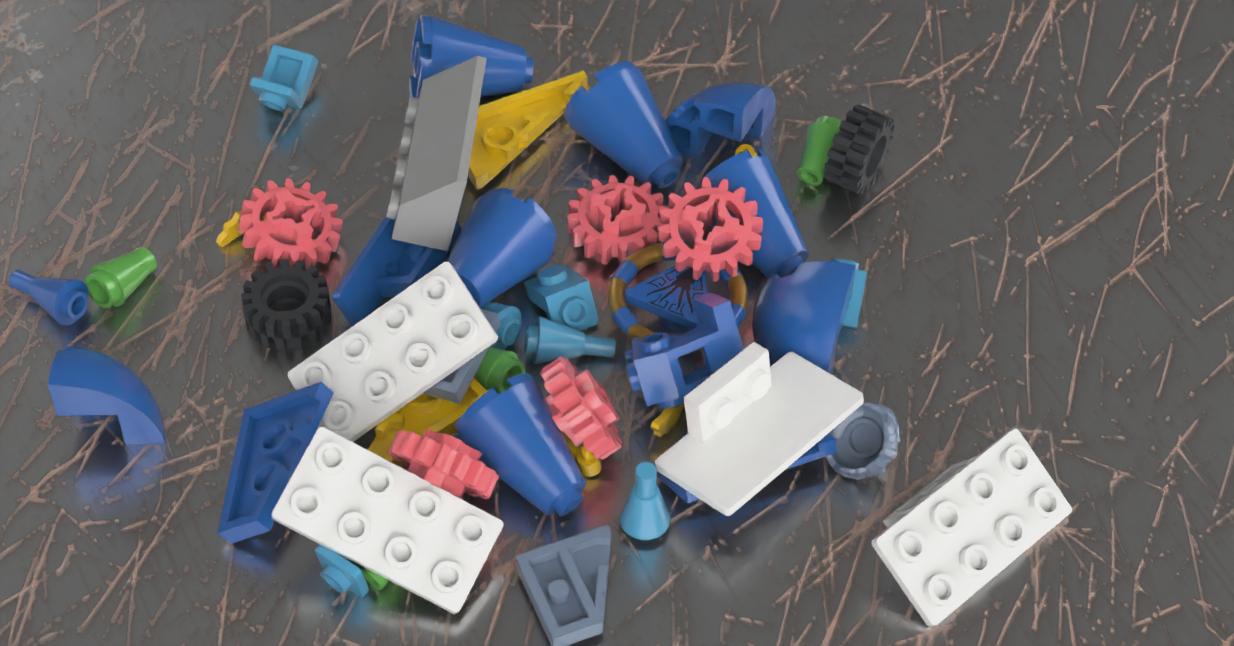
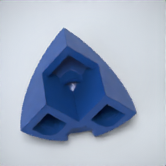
(724, 110)
(804, 312)
(97, 384)

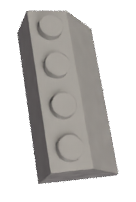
(437, 155)

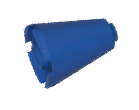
(442, 45)
(626, 125)
(781, 239)
(501, 244)
(524, 445)

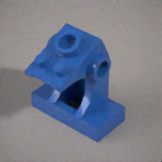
(655, 357)

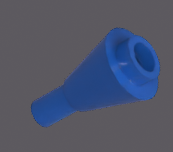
(60, 298)

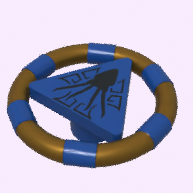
(665, 294)

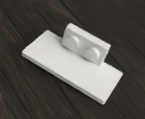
(397, 352)
(753, 425)
(387, 520)
(969, 525)

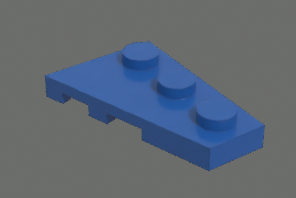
(265, 457)

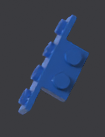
(385, 271)

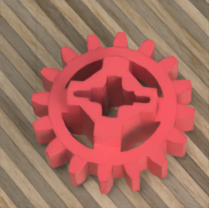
(614, 218)
(290, 224)
(727, 241)
(581, 408)
(444, 463)

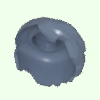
(865, 442)

